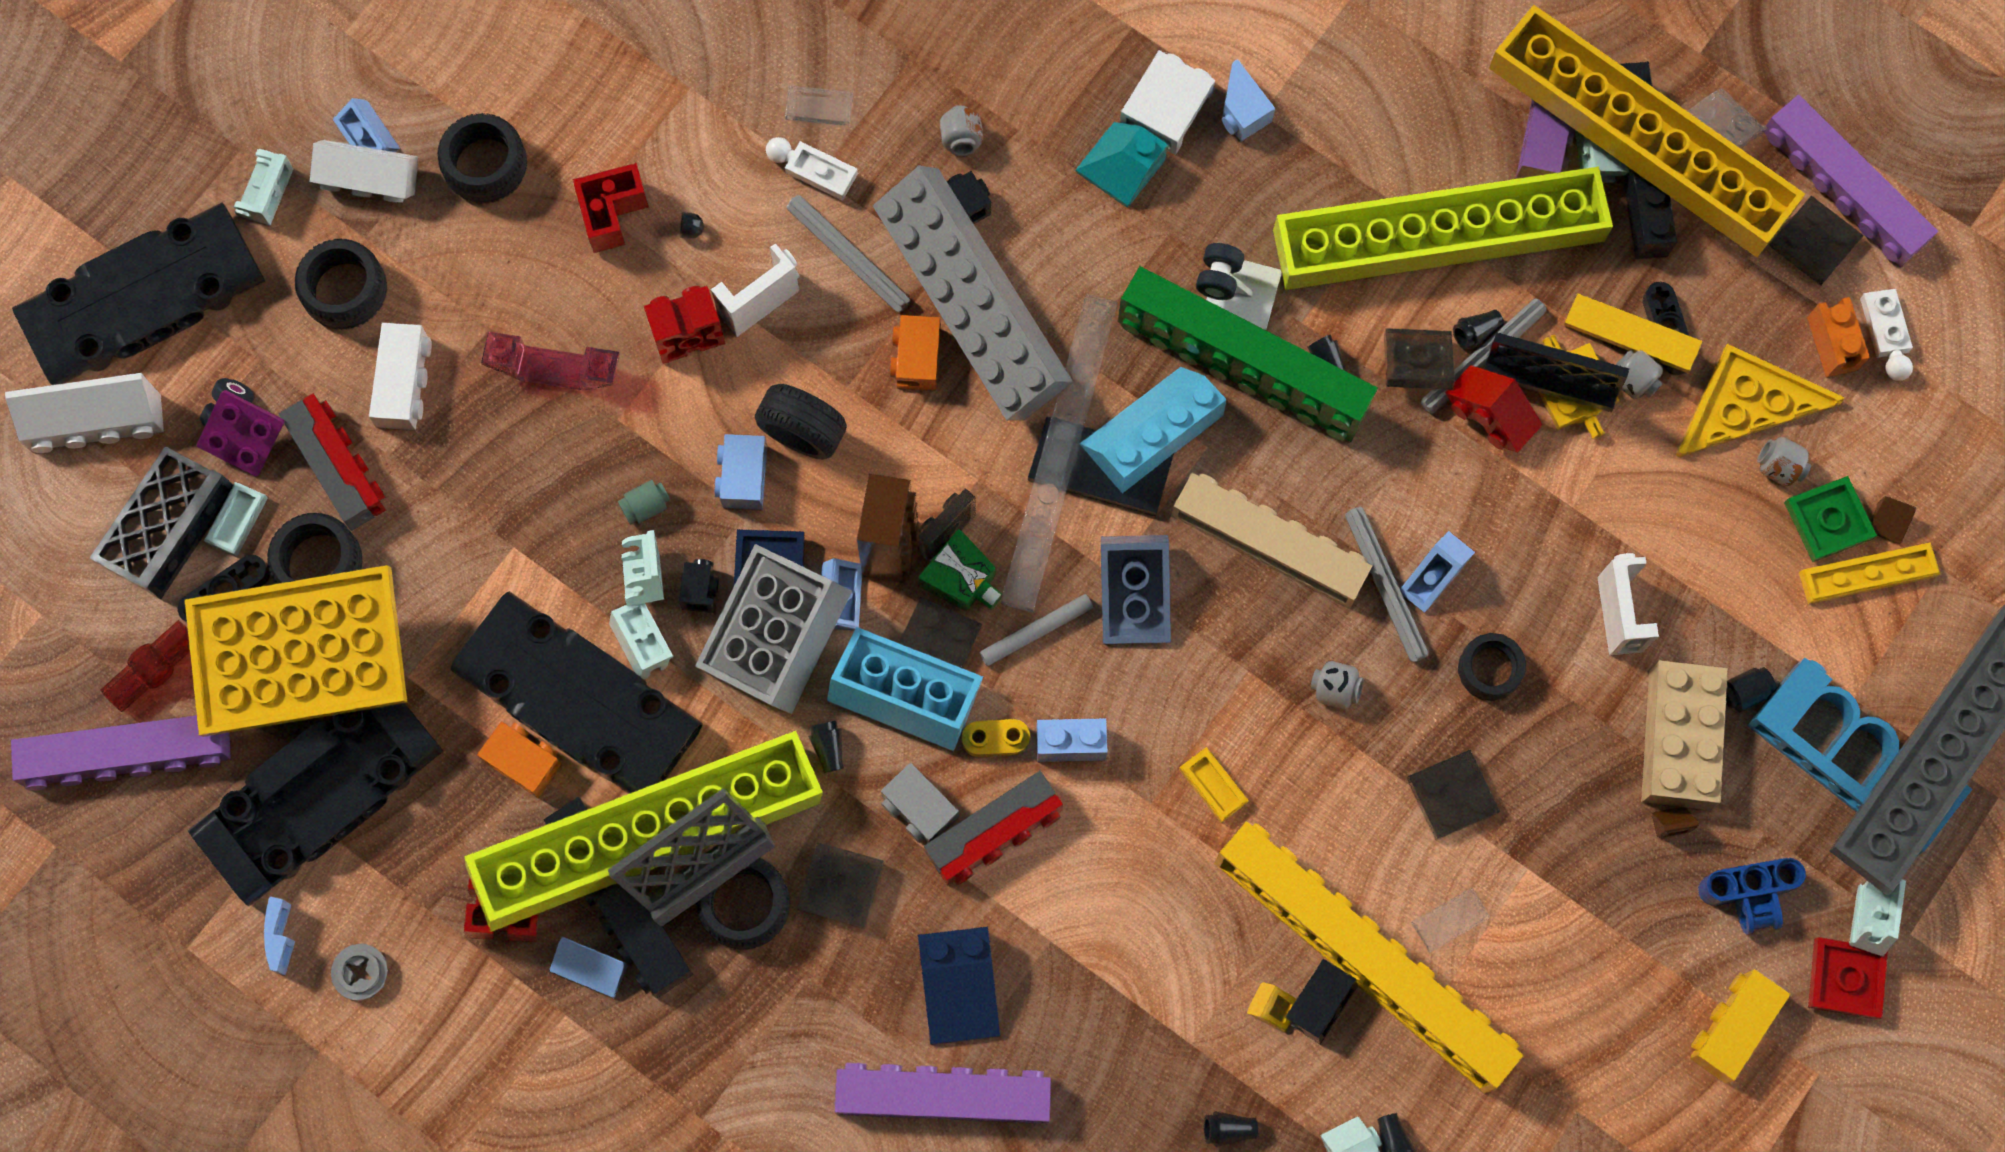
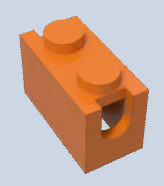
(1838, 337)
(917, 352)
(520, 759)

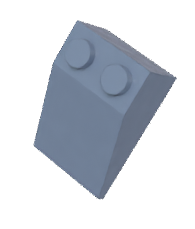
(1135, 589)

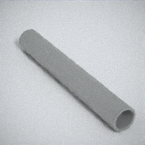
(1036, 630)

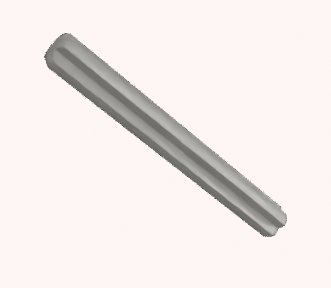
(848, 254)
(1515, 327)
(1387, 585)

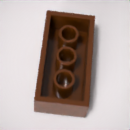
(887, 528)

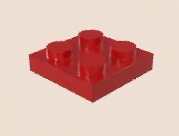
(1847, 979)

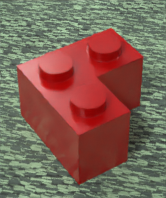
(604, 198)
(1497, 405)

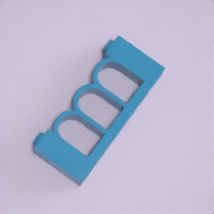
(1790, 702)

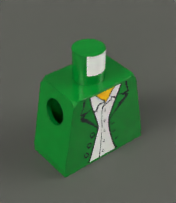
(961, 574)

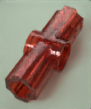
(148, 667)

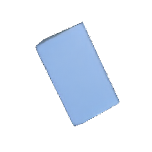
(363, 126)
(850, 576)
(588, 967)

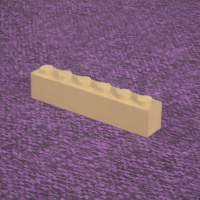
(1271, 539)

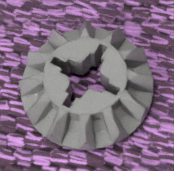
(343, 977)

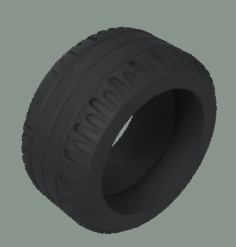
(473, 129)
(323, 258)
(800, 421)
(302, 528)
(767, 929)

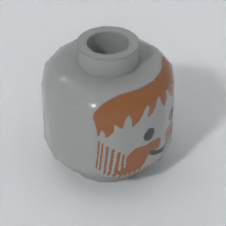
(961, 130)
(1784, 461)

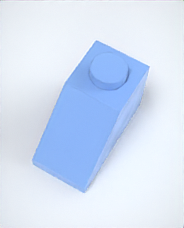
(1245, 104)
(1436, 571)

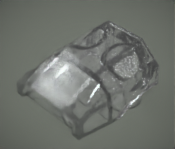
(1728, 118)

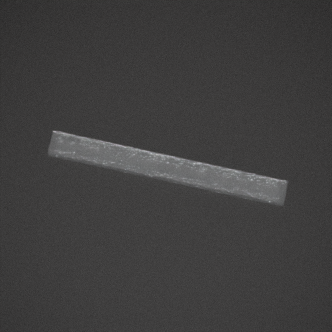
(1059, 454)

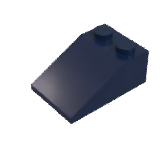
(959, 985)

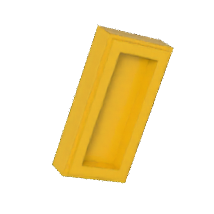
(1213, 785)

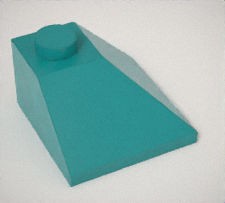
(1123, 161)

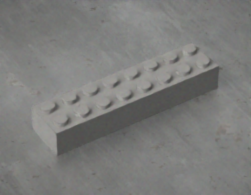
(972, 293)

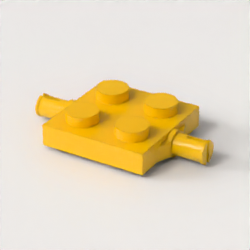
(1568, 412)

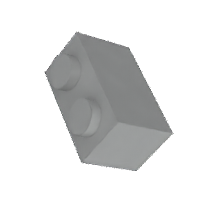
(918, 804)

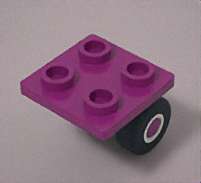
(237, 428)

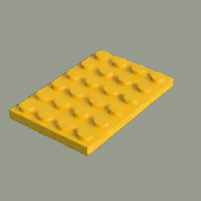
(295, 651)

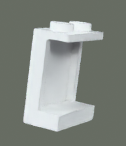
(1168, 99)
(759, 297)
(1618, 609)

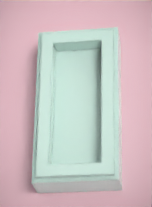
(236, 519)

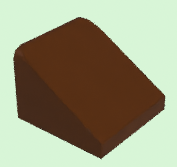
(1892, 519)
(1673, 822)

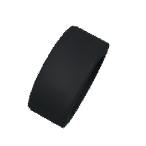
(1505, 645)

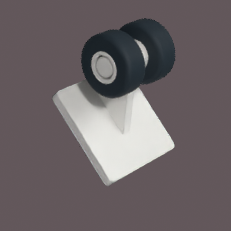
(1238, 284)

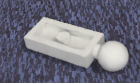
(813, 166)
(1888, 331)

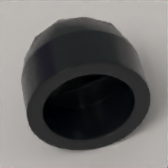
(691, 225)

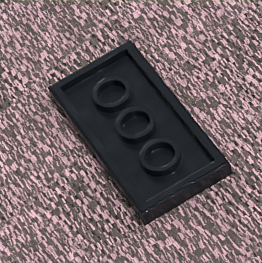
(1091, 482)

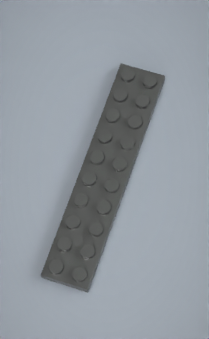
(1930, 767)

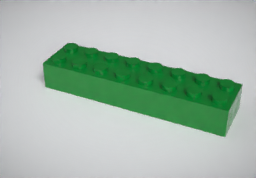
(1245, 354)

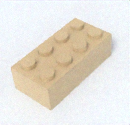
(1684, 735)

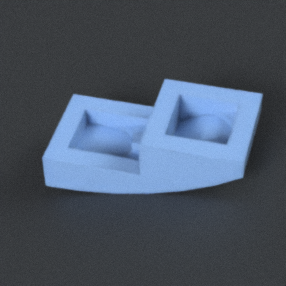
(277, 947)

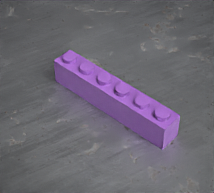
(1849, 181)
(115, 751)
(943, 1094)

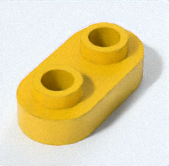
(996, 738)

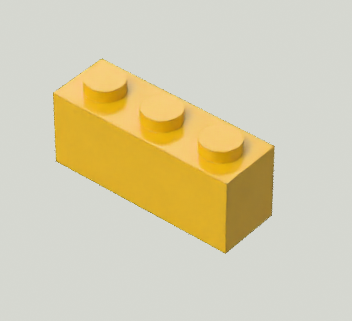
(1738, 1025)

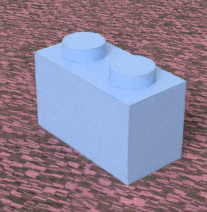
(742, 471)
(1071, 740)

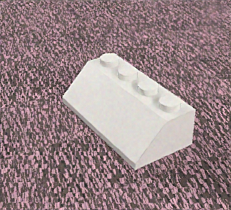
(86, 412)

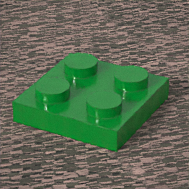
(1830, 519)

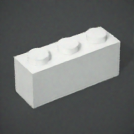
(363, 170)
(399, 376)

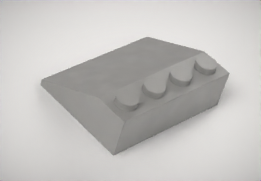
(773, 628)

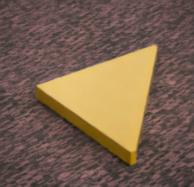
(1748, 398)

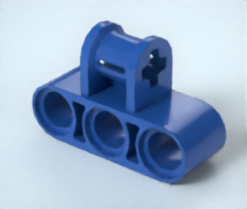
(1754, 902)

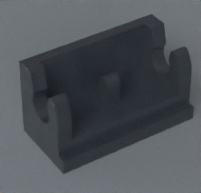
(1321, 1001)

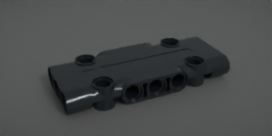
(137, 294)
(575, 695)
(312, 796)

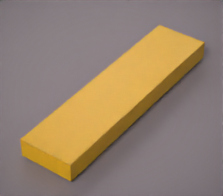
(1633, 333)
(1869, 573)

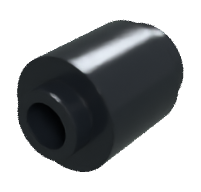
(1749, 688)

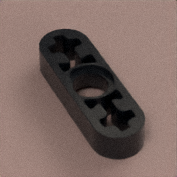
(1653, 308)
(238, 568)

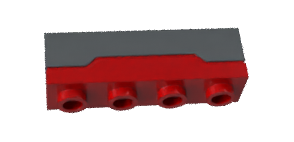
(332, 461)
(993, 828)

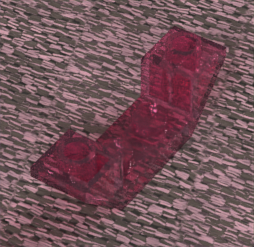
(550, 367)

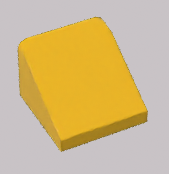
(1271, 1006)

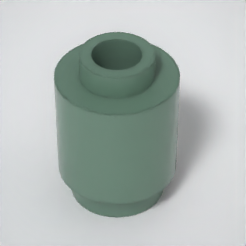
(644, 502)

